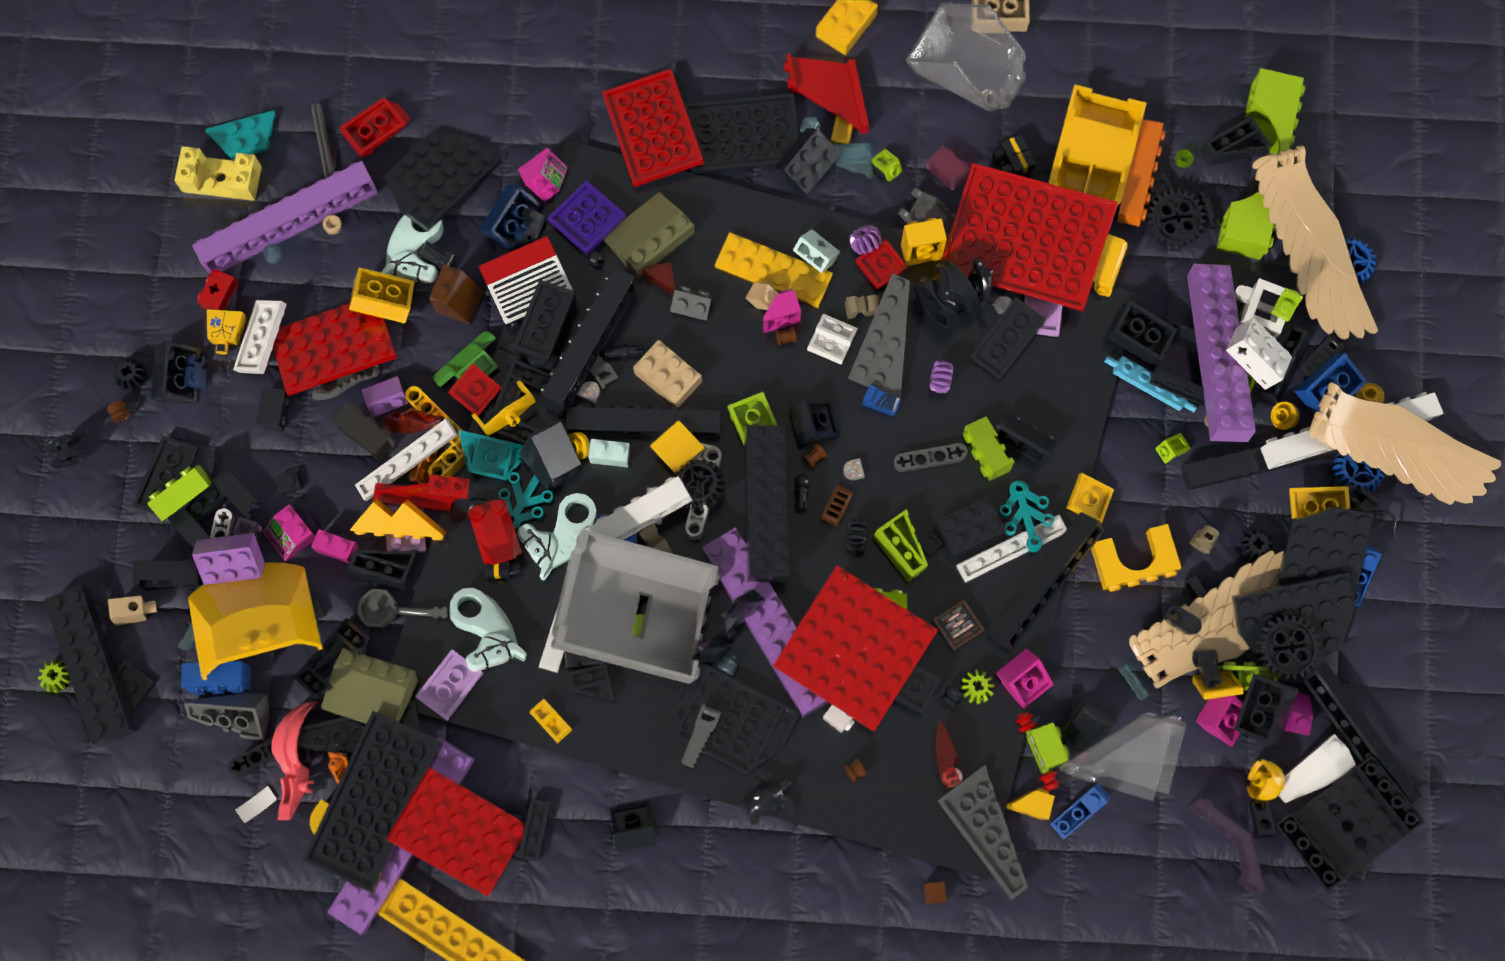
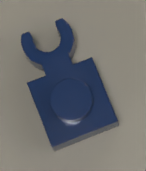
(194, 375)

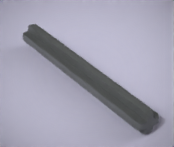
(322, 140)

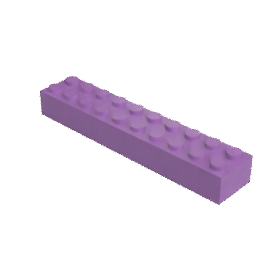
(285, 218)
(1222, 377)
(771, 622)
(359, 907)

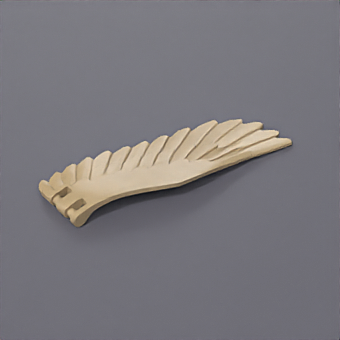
(1314, 244)
(1402, 445)
(1218, 631)

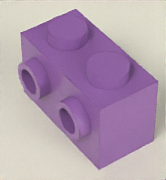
(384, 396)

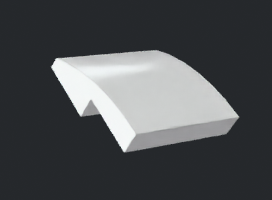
(832, 339)

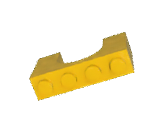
(1115, 574)

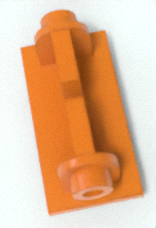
(420, 473)
(337, 765)

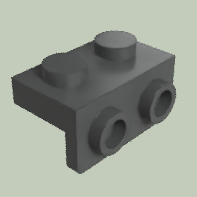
(691, 302)

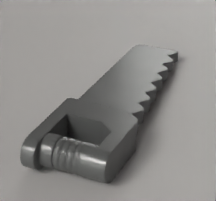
(601, 367)
(700, 734)

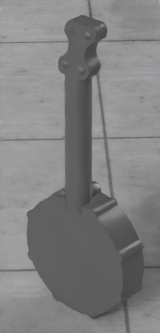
(379, 609)

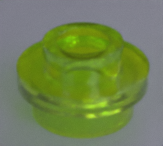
(1183, 154)

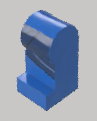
(881, 401)

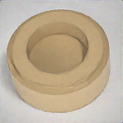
(332, 224)

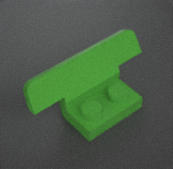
(471, 354)

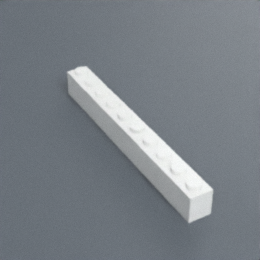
(1301, 446)

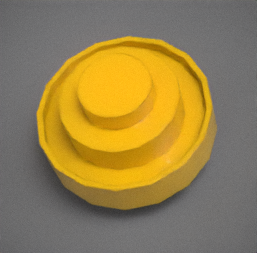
(1371, 392)
(1285, 415)
(580, 444)

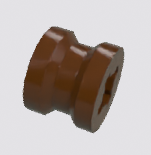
(118, 411)
(855, 770)

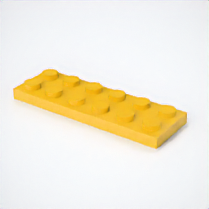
(774, 268)

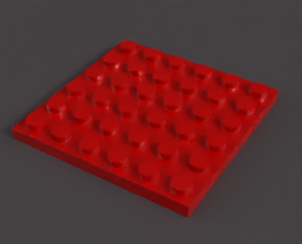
(855, 648)

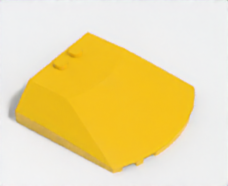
(253, 616)

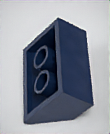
(506, 216)

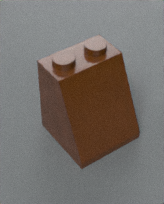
(456, 295)

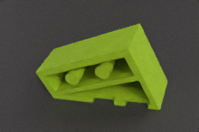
(987, 449)
(179, 492)
(901, 546)

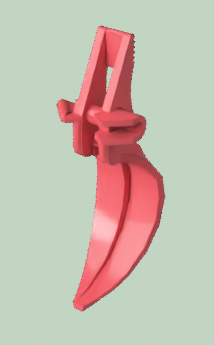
(285, 751)

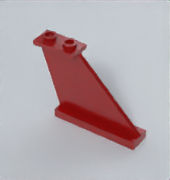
(830, 86)
(435, 495)

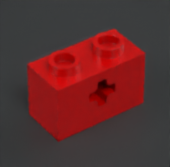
(217, 291)

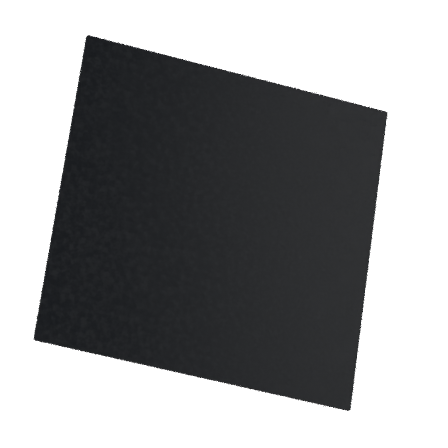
(1052, 385)

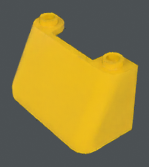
(1109, 265)

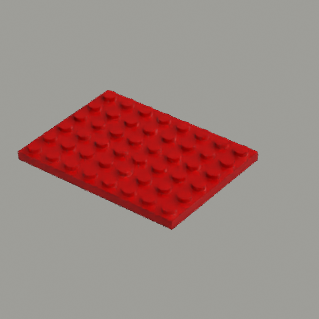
(1030, 235)

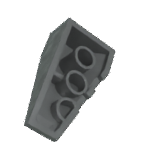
(238, 712)

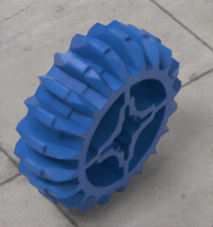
(1361, 257)
(1374, 480)

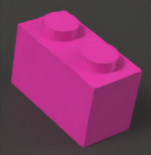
(334, 546)

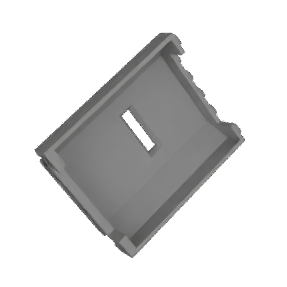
(603, 599)

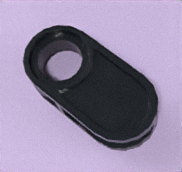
(1186, 621)

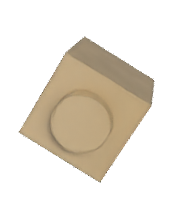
(761, 295)

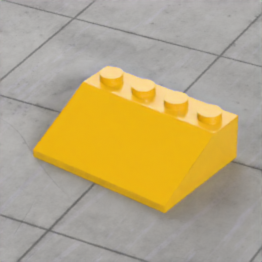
(1316, 499)

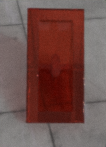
(661, 275)

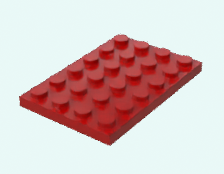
(652, 127)
(330, 347)
(457, 832)

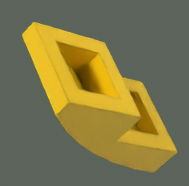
(550, 721)

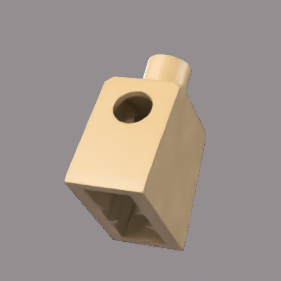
(122, 610)

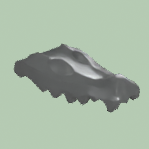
(928, 207)
(338, 386)

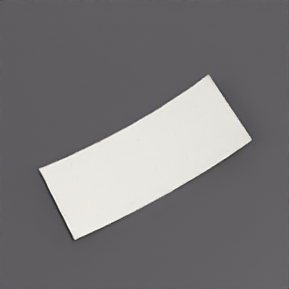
(256, 804)

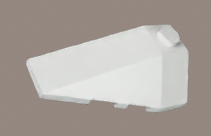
(1320, 768)

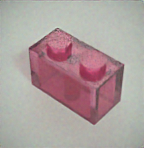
(948, 167)

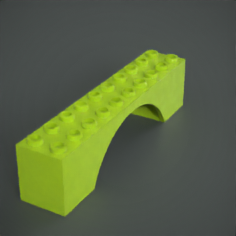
(1274, 107)

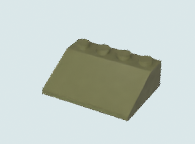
(649, 234)
(368, 686)

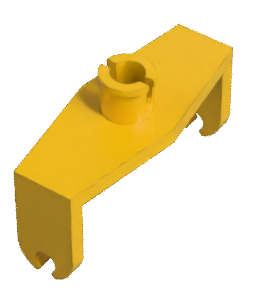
(508, 414)

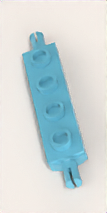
(1141, 377)

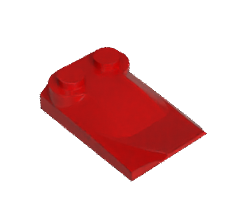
(374, 126)
(494, 532)

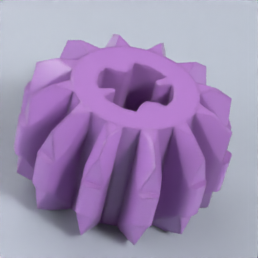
(865, 239)
(941, 376)

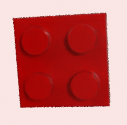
(881, 264)
(474, 389)

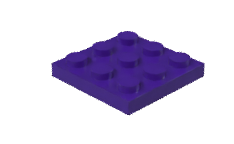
(586, 217)

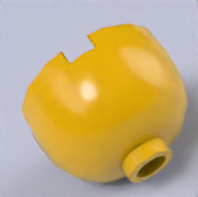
(1266, 781)

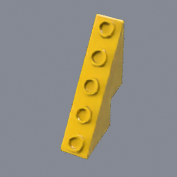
(405, 521)

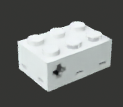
(1259, 353)

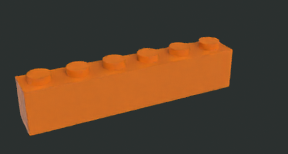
(1140, 173)

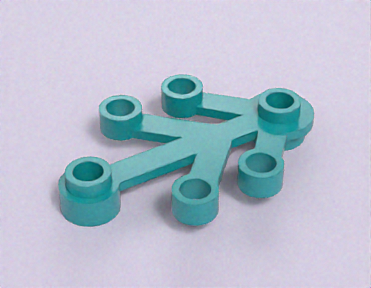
(524, 500)
(1025, 512)

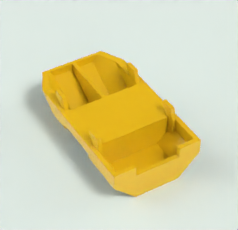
(1097, 144)

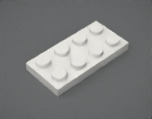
(259, 337)

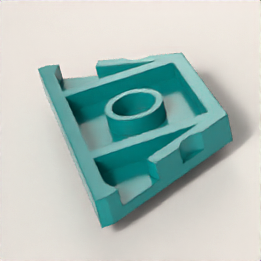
(244, 135)
(489, 455)

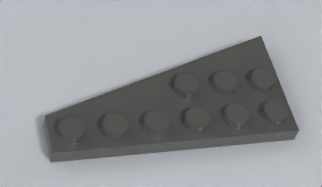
(883, 348)
(981, 822)

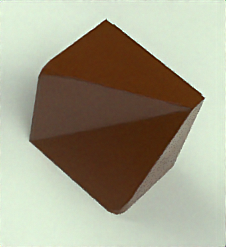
(935, 893)

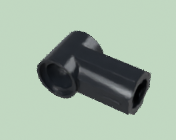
(436, 256)
(576, 661)
(1207, 663)

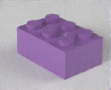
(228, 558)

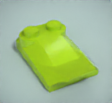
(751, 411)

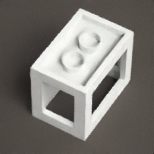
(1250, 299)

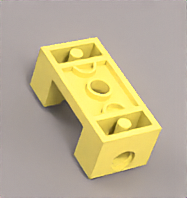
(200, 174)

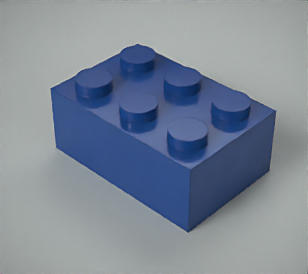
(1336, 370)
(224, 677)

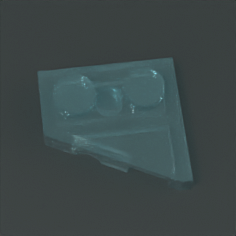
(855, 158)

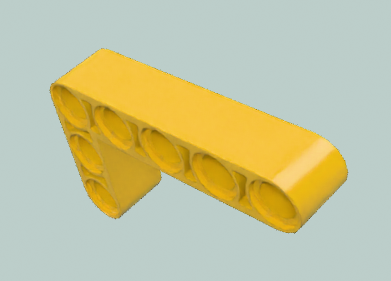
(454, 450)

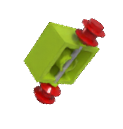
(1046, 748)

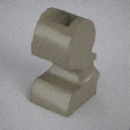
(866, 305)
(1205, 539)
(653, 540)

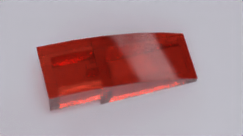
(410, 421)
(946, 757)

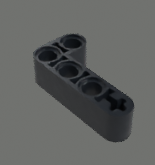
(267, 758)

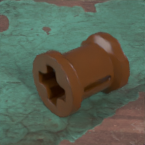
(786, 336)
(814, 455)

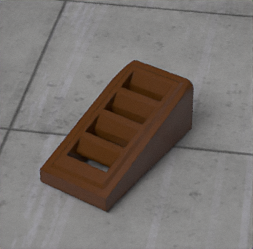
(836, 520)

